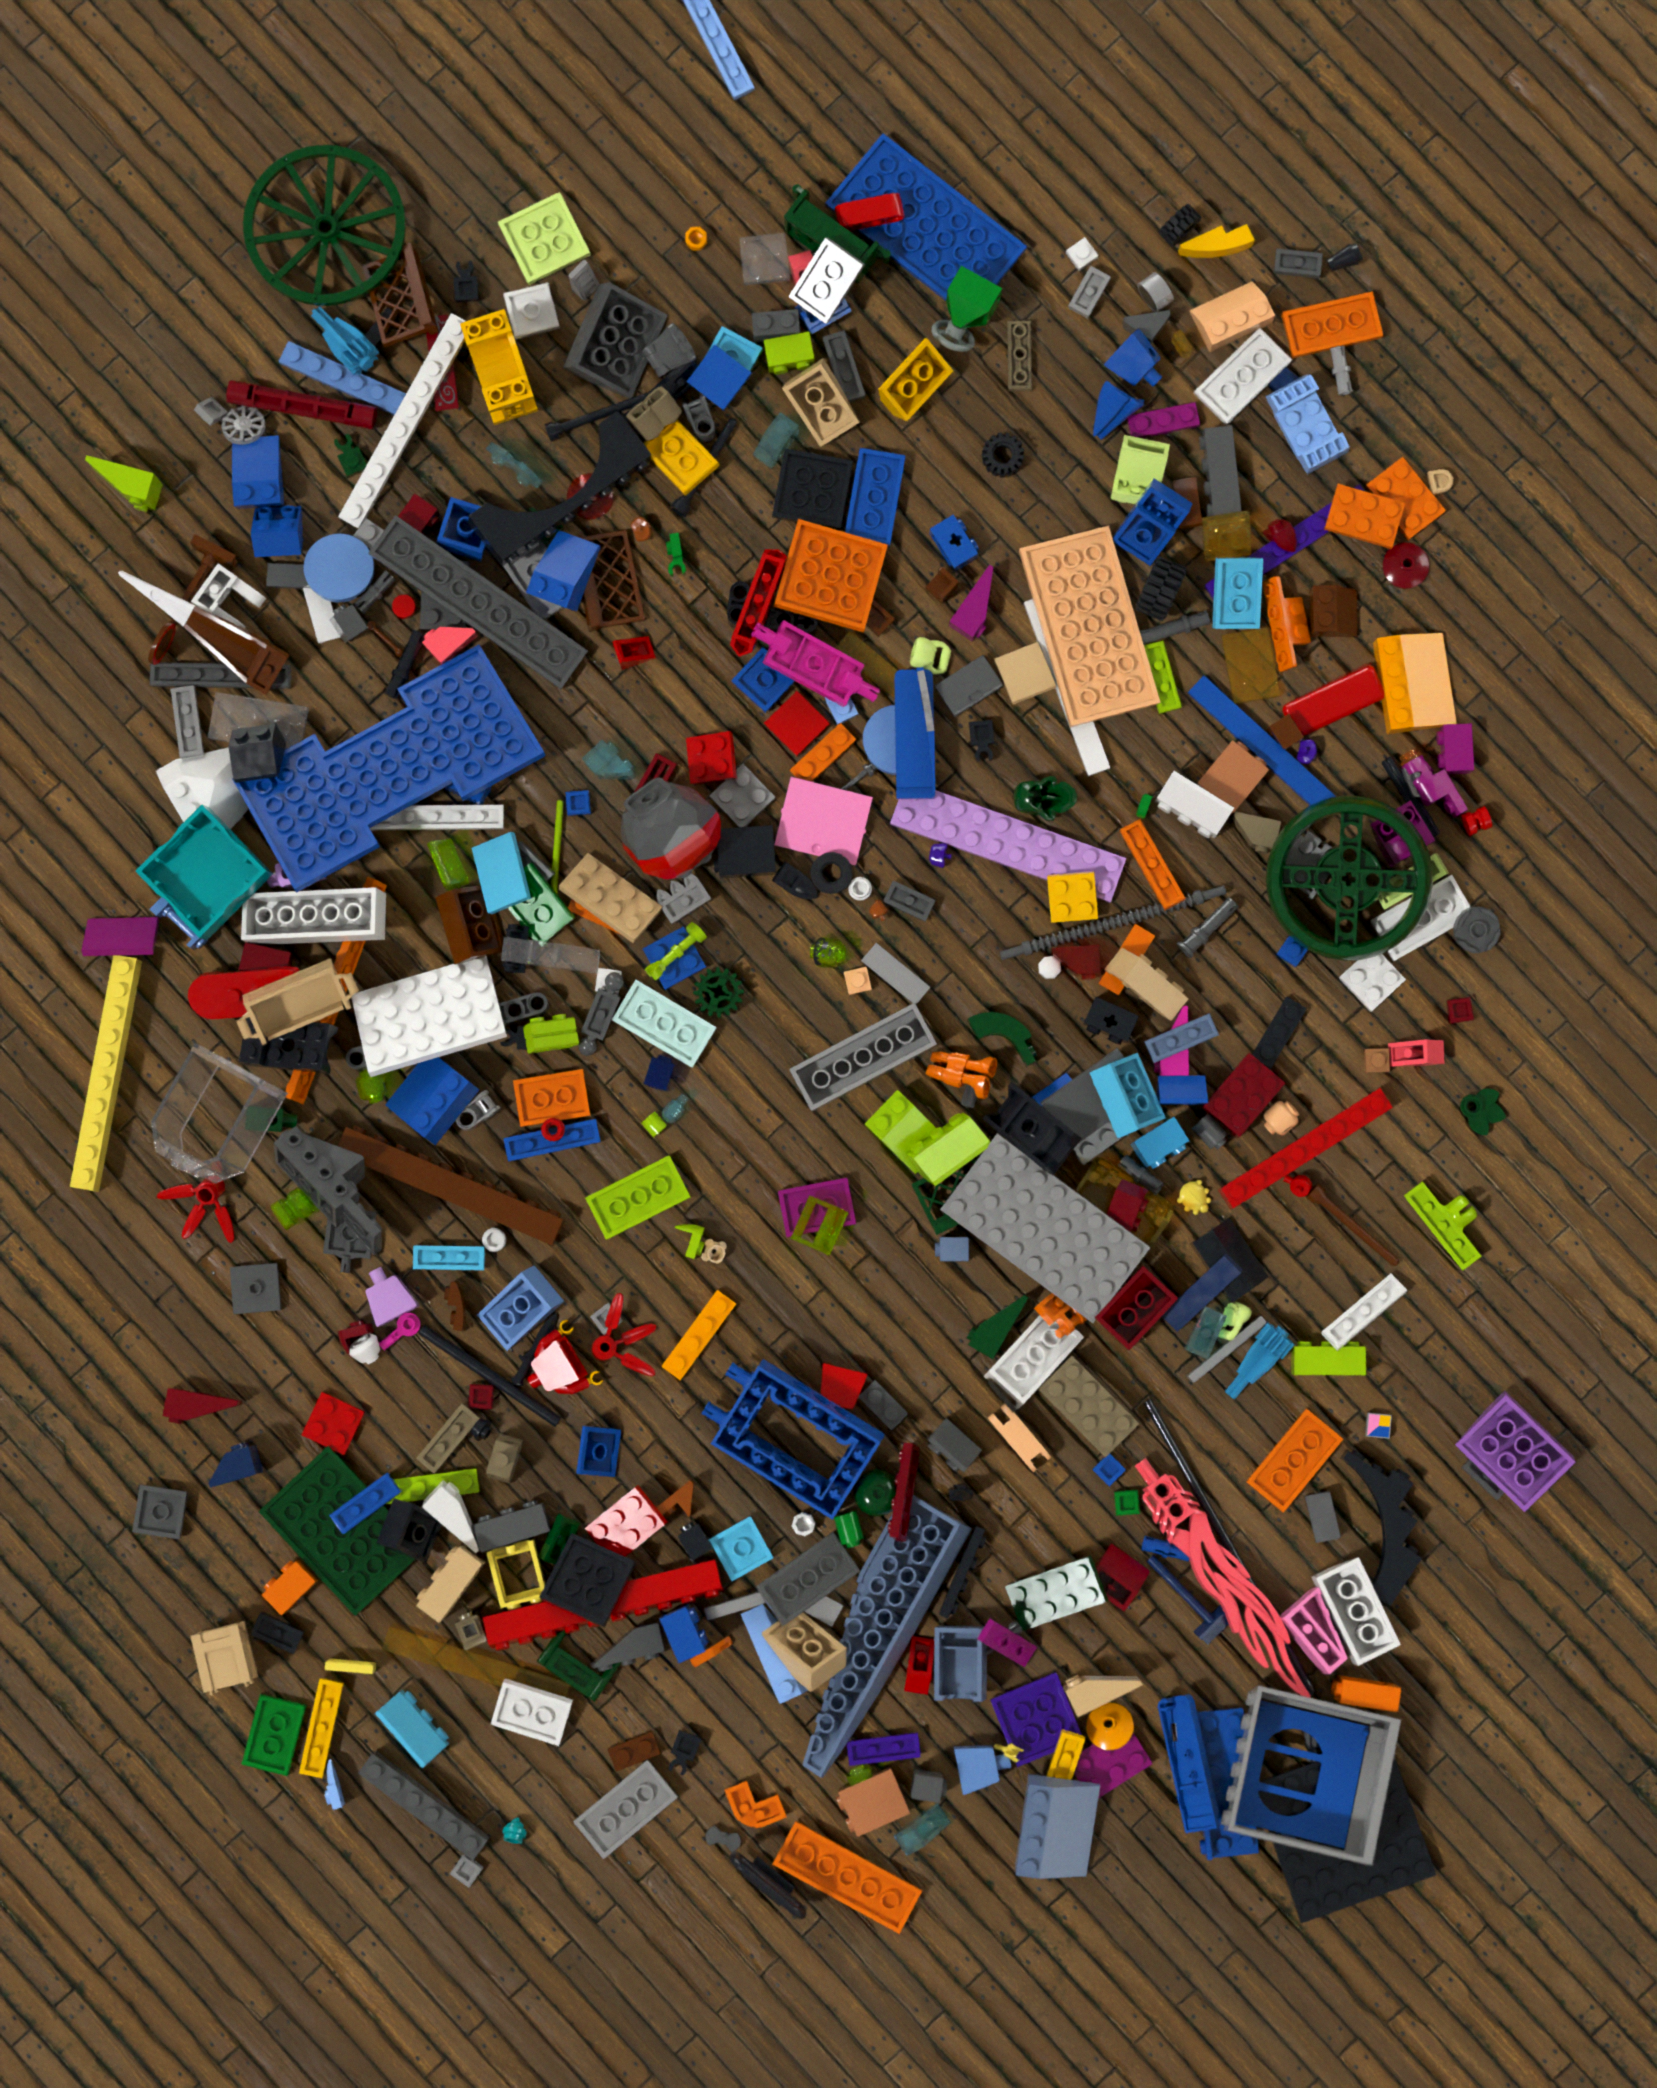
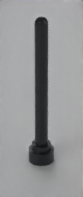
(555, 430)
(682, 504)

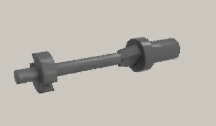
(868, 770)

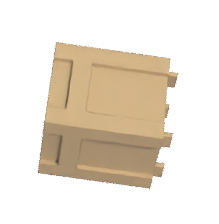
(224, 1657)

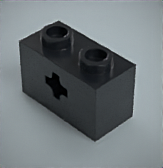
(1103, 1010)

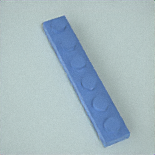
(341, 378)

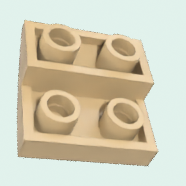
(1025, 673)

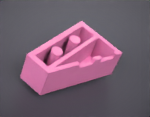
(1313, 1631)

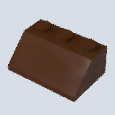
(468, 925)

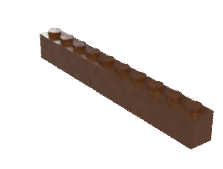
(453, 1187)

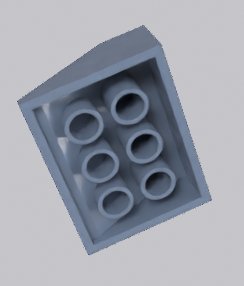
(1056, 1827)

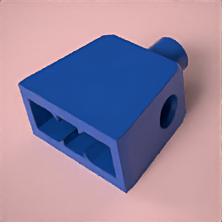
(1135, 360)

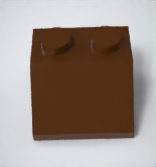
(1333, 611)

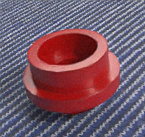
(545, 1129)

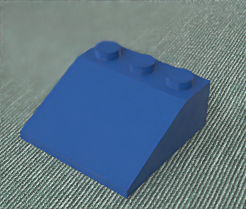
(432, 1098)

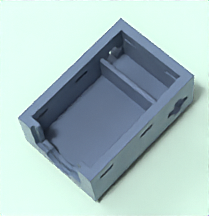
(960, 1663)

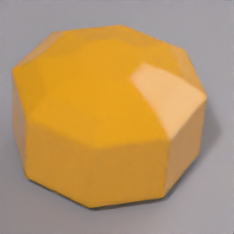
(696, 238)

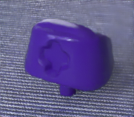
(1307, 751)
(938, 853)

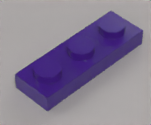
(883, 1748)

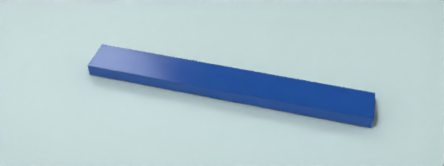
(1258, 742)

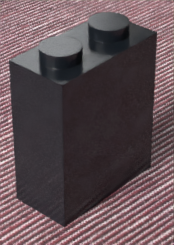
(745, 852)

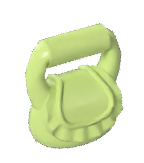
(924, 654)
(1236, 1315)

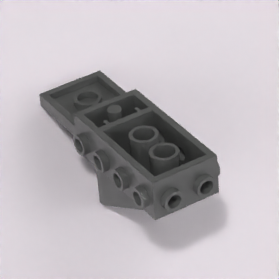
(329, 1180)

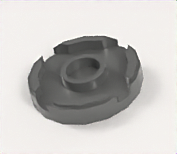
(1476, 929)

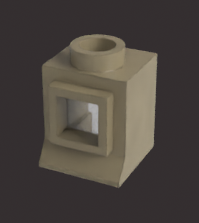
(471, 1630)

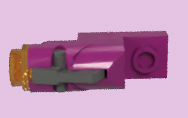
(1428, 786)

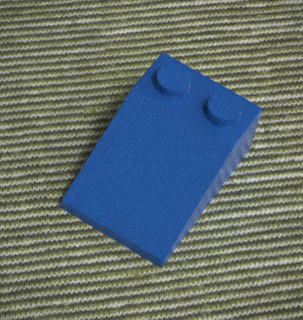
(257, 473)
(564, 570)

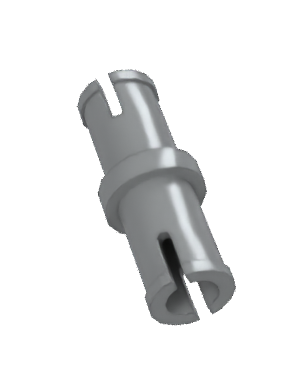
(1341, 370)

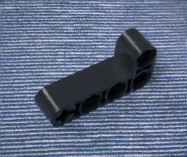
(774, 614)

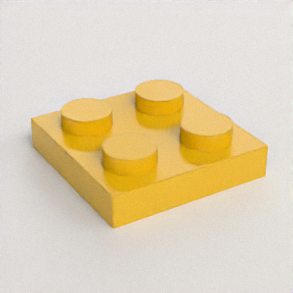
(1072, 896)

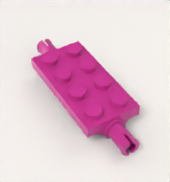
(814, 663)

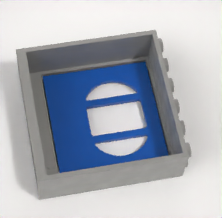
(1340, 1761)

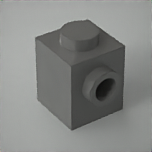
(347, 622)

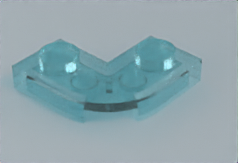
(502, 457)

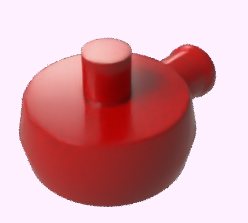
(1299, 1185)

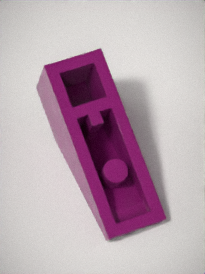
(971, 615)

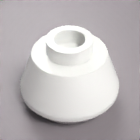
(365, 1349)

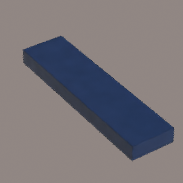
(1202, 1292)

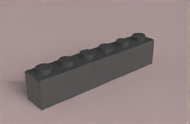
(424, 1805)

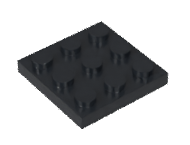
(812, 488)
(588, 1580)

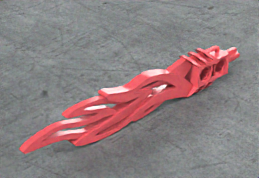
(1237, 1585)

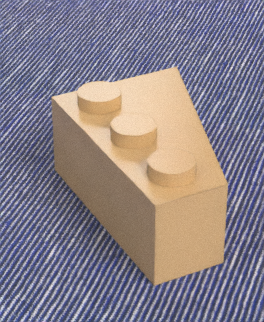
(1147, 983)

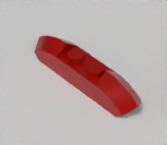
(758, 600)

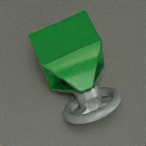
(970, 304)

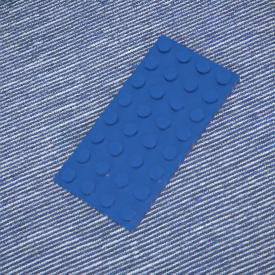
(939, 223)

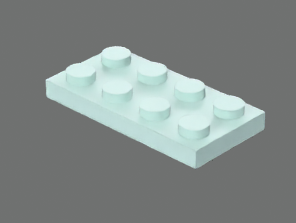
(664, 1023)

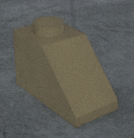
(1257, 831)

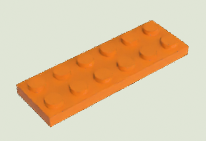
(847, 1877)

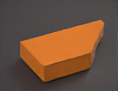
(711, 1651)

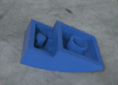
(1152, 522)

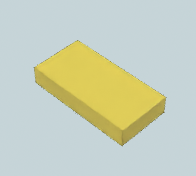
(350, 1666)

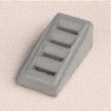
(583, 280)

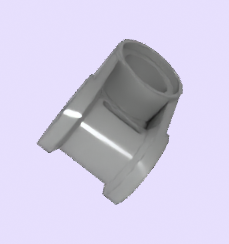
(478, 1111)

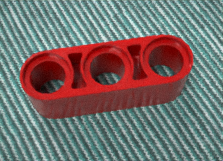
(870, 212)

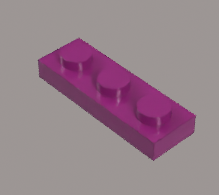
(1163, 421)

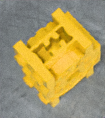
(499, 367)

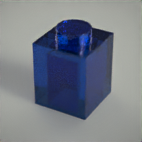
(659, 1073)

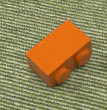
(289, 1586)

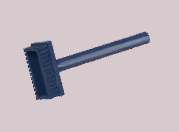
(1212, 1623)

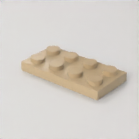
(610, 898)

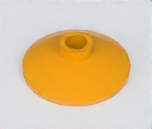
(1117, 1734)

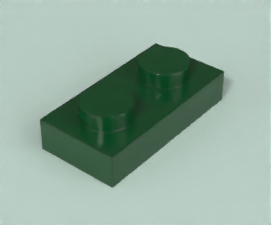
(558, 1538)

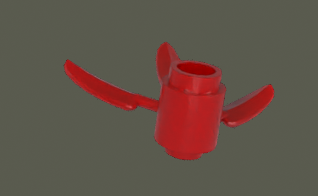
(206, 1194)
(627, 1337)

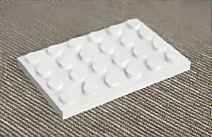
(428, 1016)

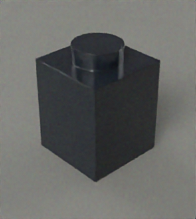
(694, 1540)

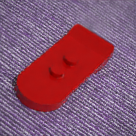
(221, 994)

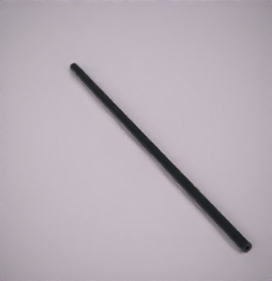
(1215, 1521)

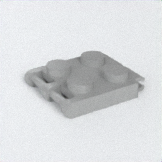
(1306, 852)

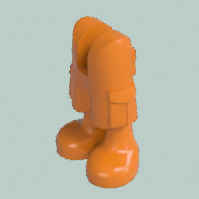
(956, 1068)

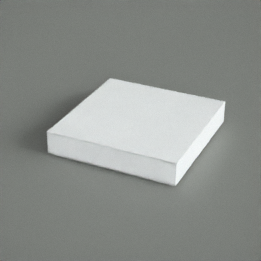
(531, 311)

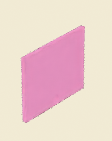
(823, 819)

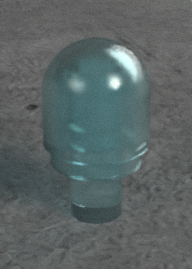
(674, 1109)

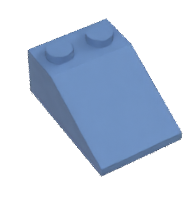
(520, 1307)

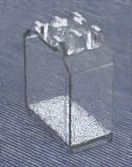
(181, 1102)

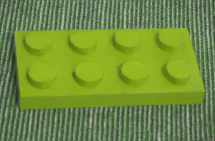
(637, 1197)

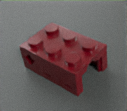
(1243, 1095)

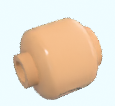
(1281, 1118)

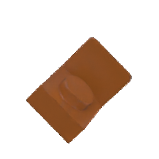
(682, 1496)

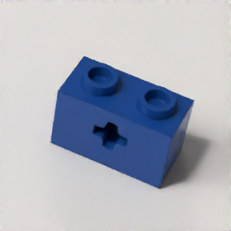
(955, 556)

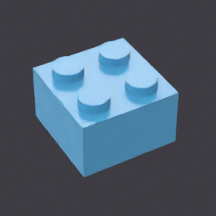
(1159, 1143)

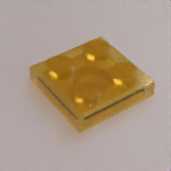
(1226, 535)

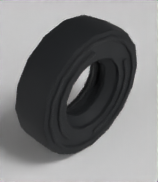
(817, 875)

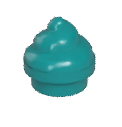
(514, 1832)

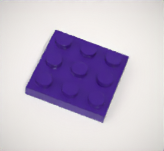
(1035, 1717)

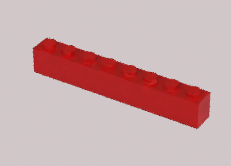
(1305, 1148)

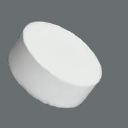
(494, 1239)

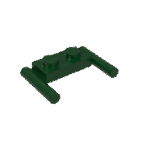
(573, 1671)

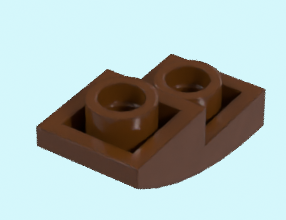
(1188, 489)
(455, 1298)

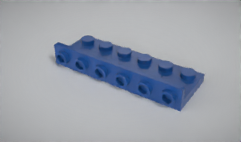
(1220, 1737)

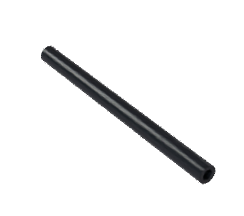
(490, 1375)

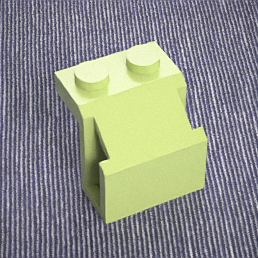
(1137, 466)

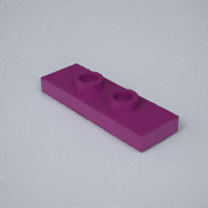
(1007, 1642)

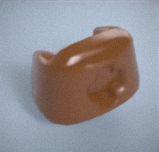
(641, 529)
(878, 910)

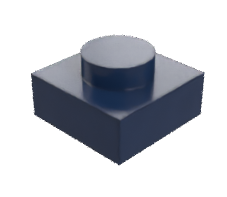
(1283, 379)

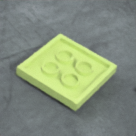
(544, 238)

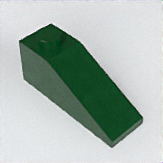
(992, 1332)

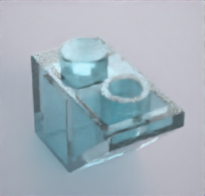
(606, 764)

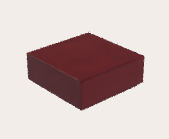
(1459, 1010)
(481, 1396)

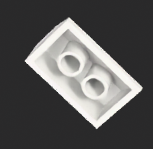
(1193, 805)

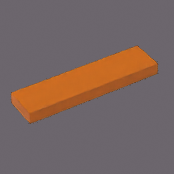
(1152, 864)

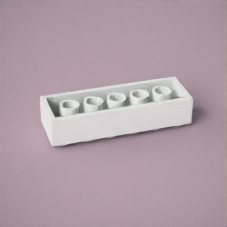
(314, 916)

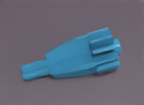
(346, 342)
(1263, 1354)

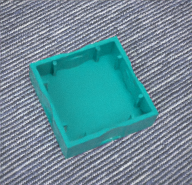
(204, 872)

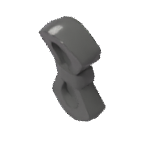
(716, 1836)

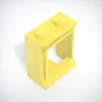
(514, 1600)

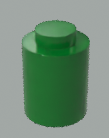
(849, 1529)

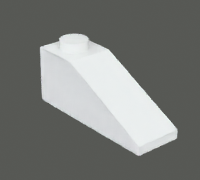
(449, 1509)

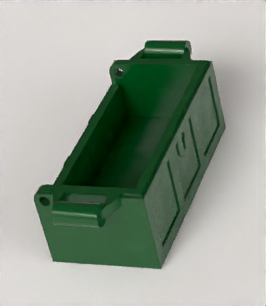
(812, 226)

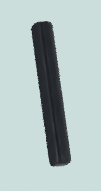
(1398, 779)

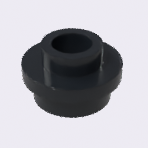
(481, 1429)

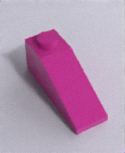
(1179, 1063)

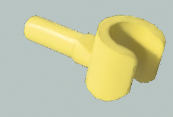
(1009, 1751)

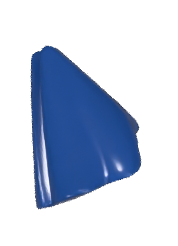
(1113, 409)

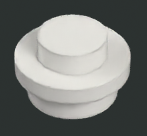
(860, 888)

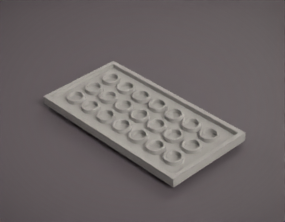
(1045, 1228)

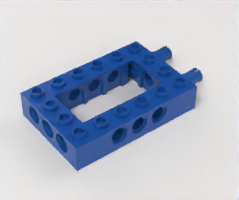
(775, 1464)

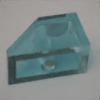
(776, 439)
(1205, 1333)
(922, 1829)

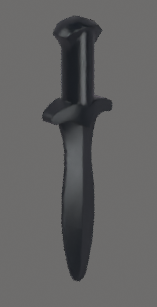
(548, 1326)

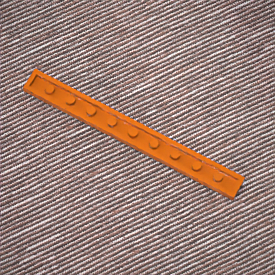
(345, 963)

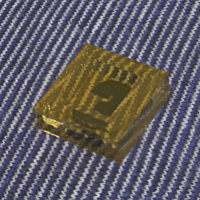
(1182, 344)

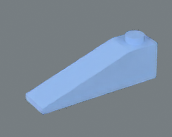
(781, 1680)

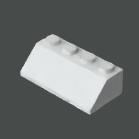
(1356, 1611)

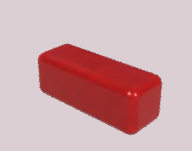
(1336, 699)

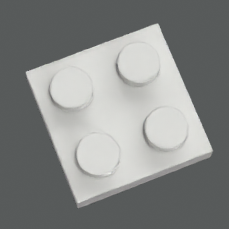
(1372, 980)

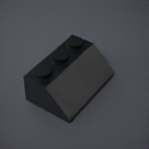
(1227, 1239)

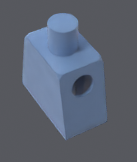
(978, 1766)

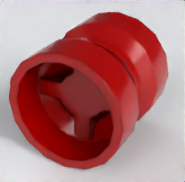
(1476, 821)

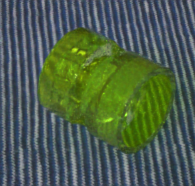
(290, 1210)

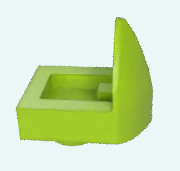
(695, 1245)

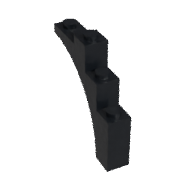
(1388, 1491)

